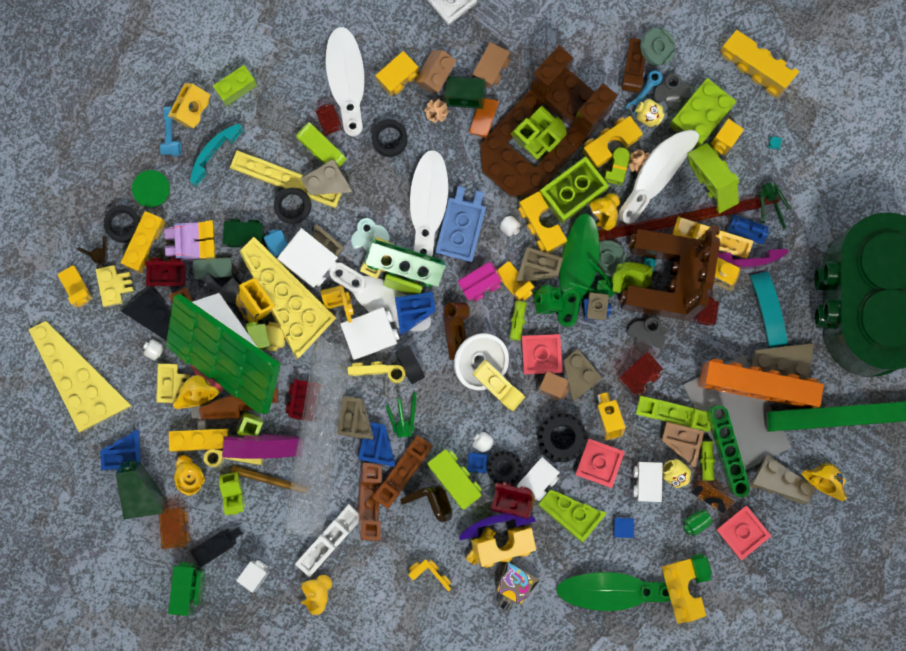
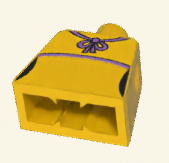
(253, 301)

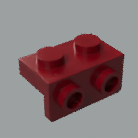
(165, 273)
(298, 395)
(513, 500)

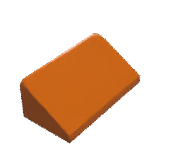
(484, 118)

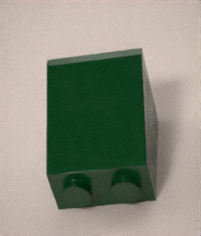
(138, 491)

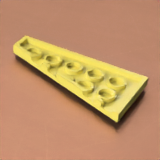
(296, 308)
(82, 388)

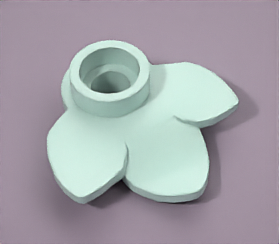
(363, 238)

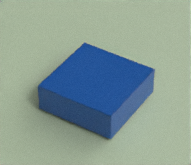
(477, 463)
(624, 527)

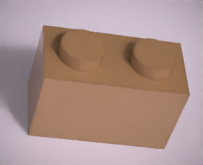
(492, 64)
(435, 71)
(553, 386)

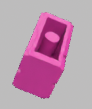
(480, 281)

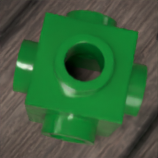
(548, 300)

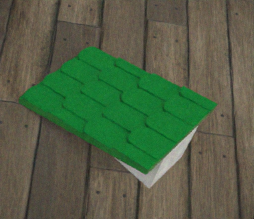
(221, 349)

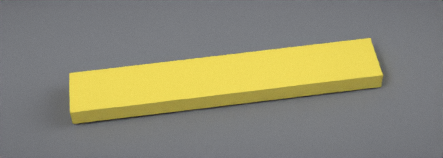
(277, 176)

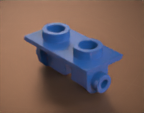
(748, 229)

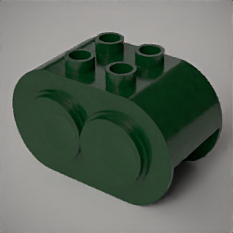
(865, 296)

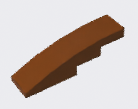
(228, 407)

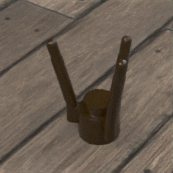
(97, 255)

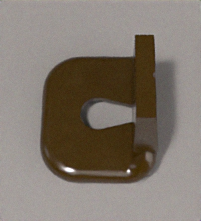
(437, 500)

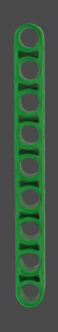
(836, 416)

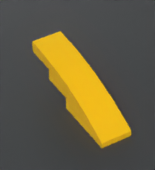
(728, 242)

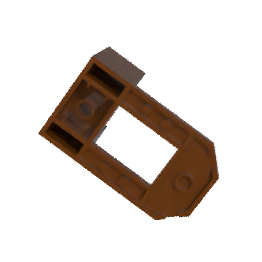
(565, 96)
(690, 281)

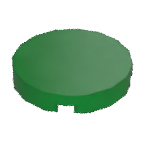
(151, 189)

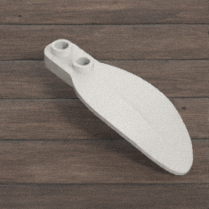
(346, 77)
(657, 172)
(428, 199)
(373, 294)

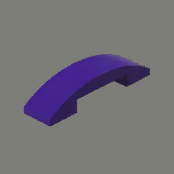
(473, 532)

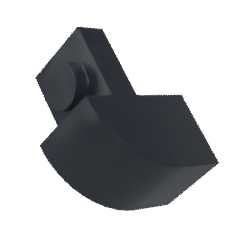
(227, 291)

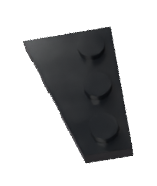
(150, 313)

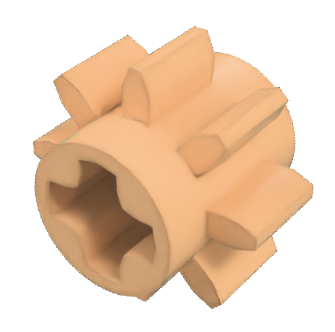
(436, 111)
(637, 160)

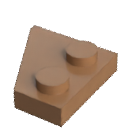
(683, 441)

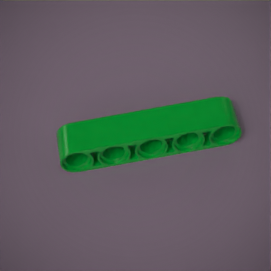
(735, 457)

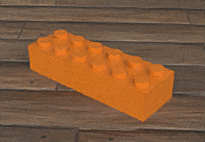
(761, 385)

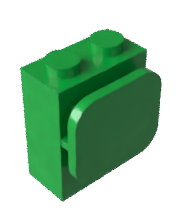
(186, 589)

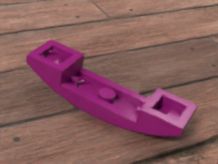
(771, 257)

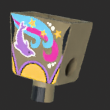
(514, 585)

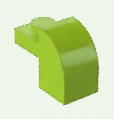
(551, 129)
(525, 136)
(631, 275)
(232, 493)

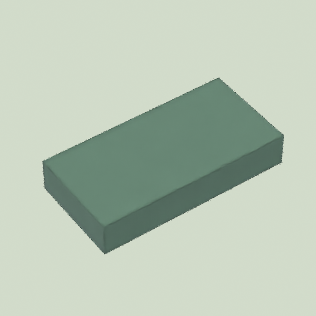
(217, 267)

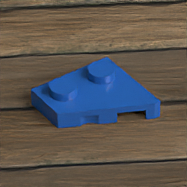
(414, 310)
(379, 448)
(121, 451)

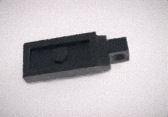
(215, 546)

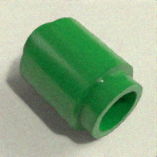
(697, 522)
(701, 568)

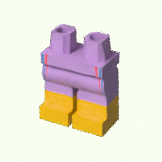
(192, 241)

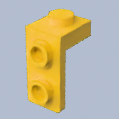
(75, 287)
(518, 290)
(337, 297)
(416, 569)

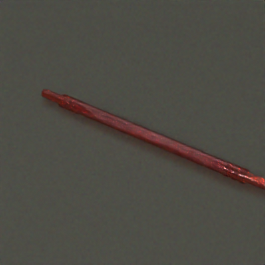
(668, 221)

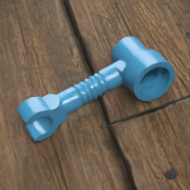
(647, 87)
(169, 147)

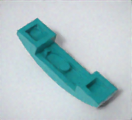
(229, 134)
(770, 309)

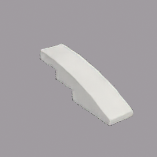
(328, 541)

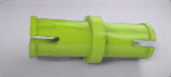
(517, 320)
(707, 461)

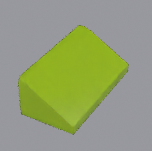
(400, 284)

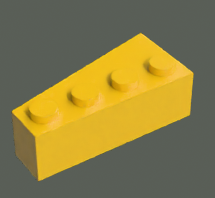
(758, 64)

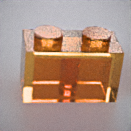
(173, 528)

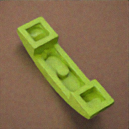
(673, 413)

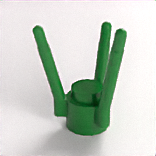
(603, 287)
(403, 428)

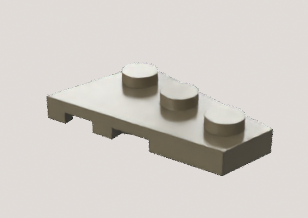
(786, 360)
(780, 480)

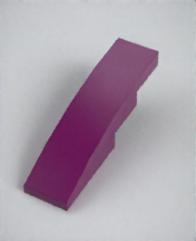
(260, 446)

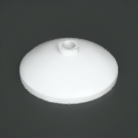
(487, 348)

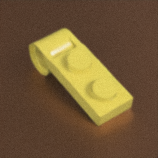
(375, 369)
(498, 385)
(220, 460)

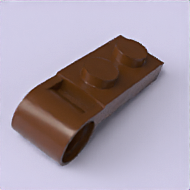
(634, 67)
(454, 315)

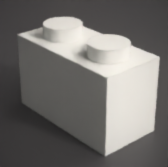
(539, 478)
(648, 482)
(253, 575)

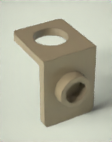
(597, 306)

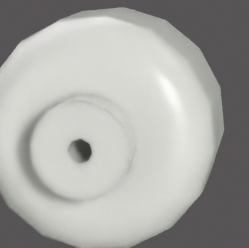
(510, 226)
(153, 349)
(482, 442)

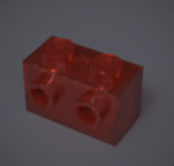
(640, 373)

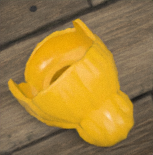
(606, 210)
(185, 467)
(316, 594)

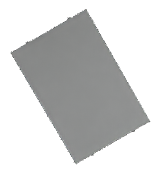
(747, 419)

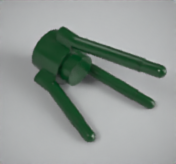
(771, 192)

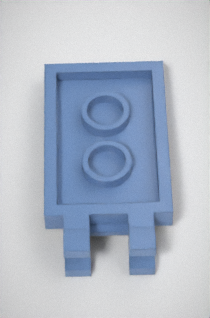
(461, 226)

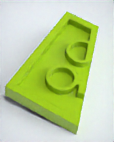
(571, 515)

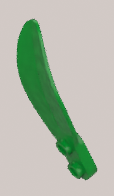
(575, 267)
(609, 591)

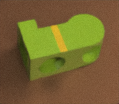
(620, 162)

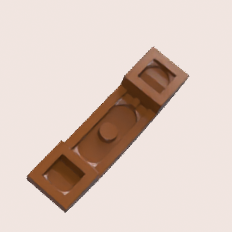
(402, 472)
(367, 507)

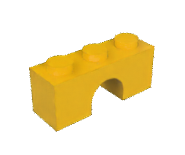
(625, 132)
(548, 238)
(141, 242)
(197, 440)
(520, 544)
(684, 605)

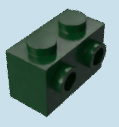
(465, 92)
(238, 233)

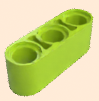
(319, 145)

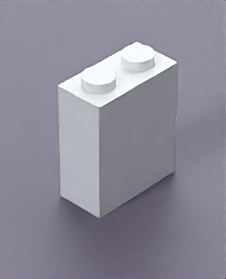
(307, 258)
(370, 333)

